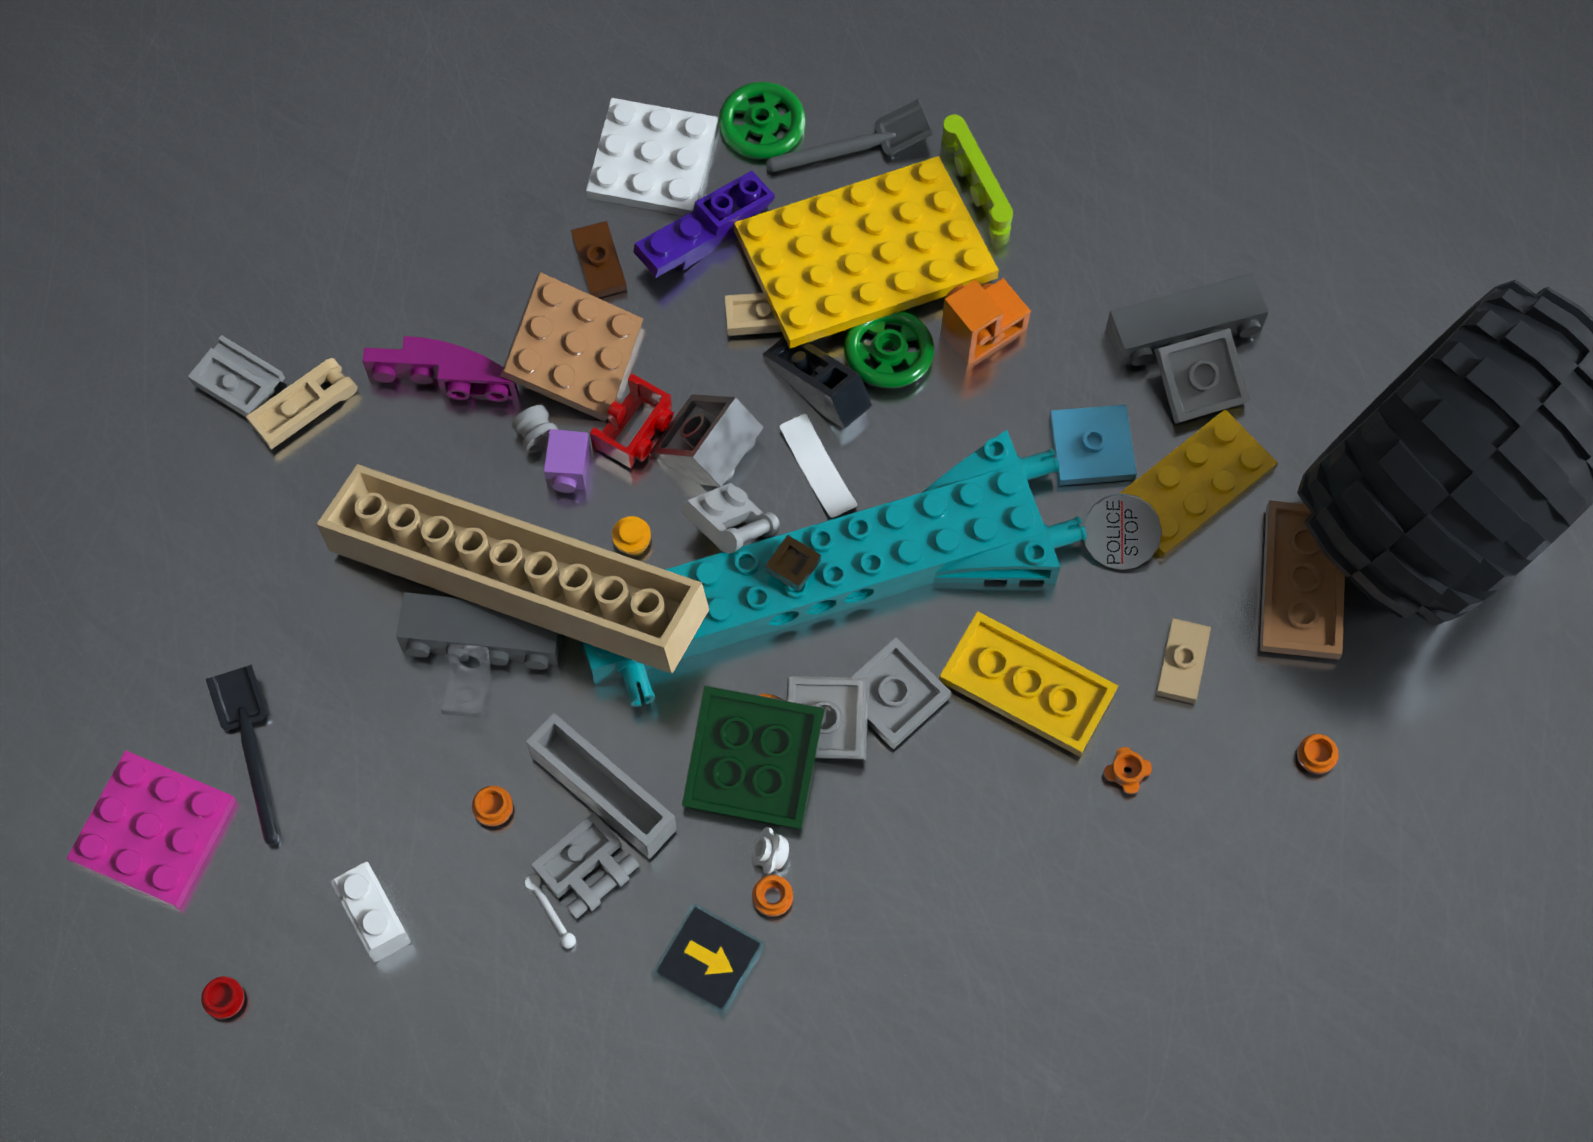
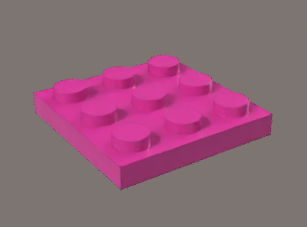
(151, 829)

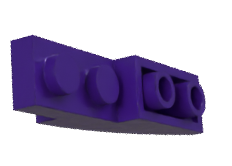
(705, 227)

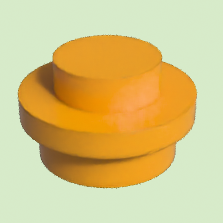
(631, 535)

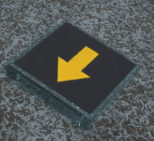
(708, 959)

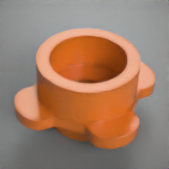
(1127, 758)

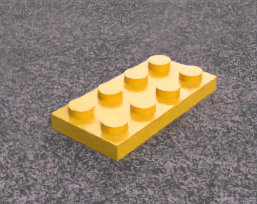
(1202, 479)
(1028, 683)

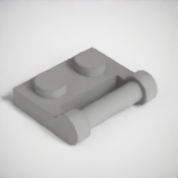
(726, 507)

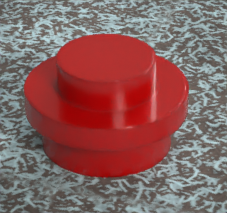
(222, 997)

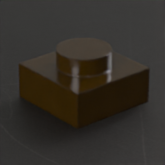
(793, 563)

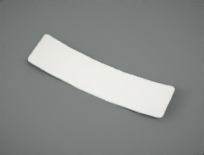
(817, 466)

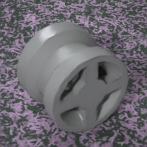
(534, 428)

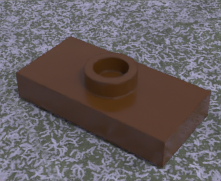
(599, 259)

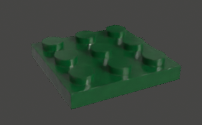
(753, 757)

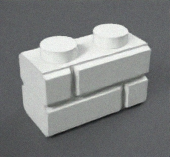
(370, 912)

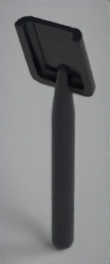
(237, 705)

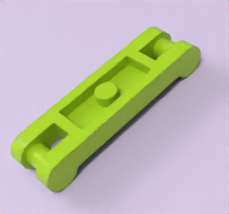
(984, 186)

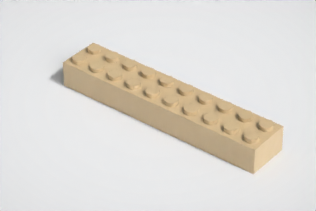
(515, 568)

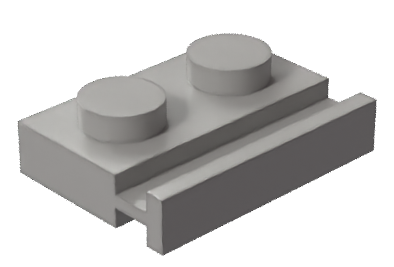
(236, 377)

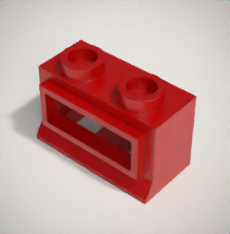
(621, 416)

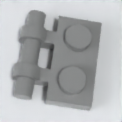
(578, 855)

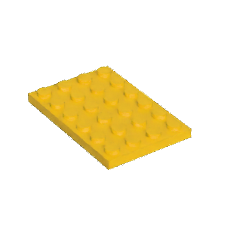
(864, 251)

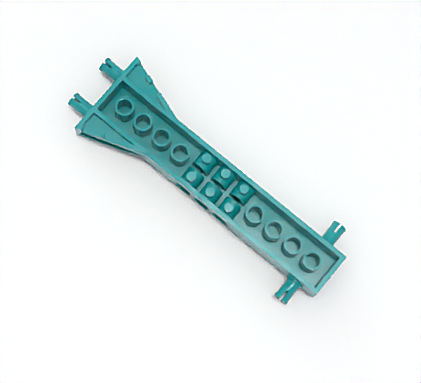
(961, 529)

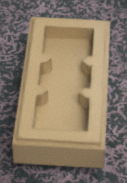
(1183, 661)

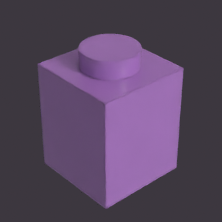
(567, 460)

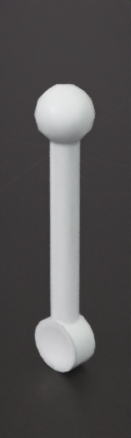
(533, 884)

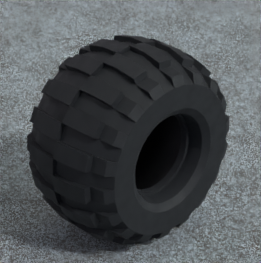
(1463, 459)

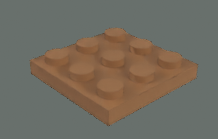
(571, 346)

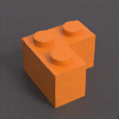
(982, 318)

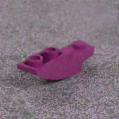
(456, 368)

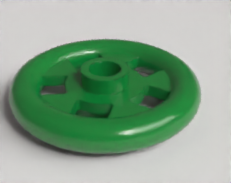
(769, 146)
(883, 375)

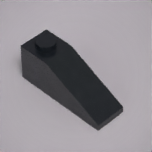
(821, 380)

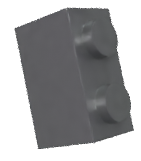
(708, 439)

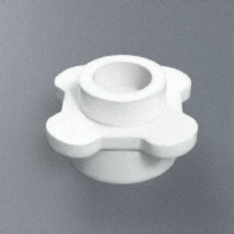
(770, 851)

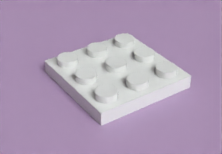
(652, 157)

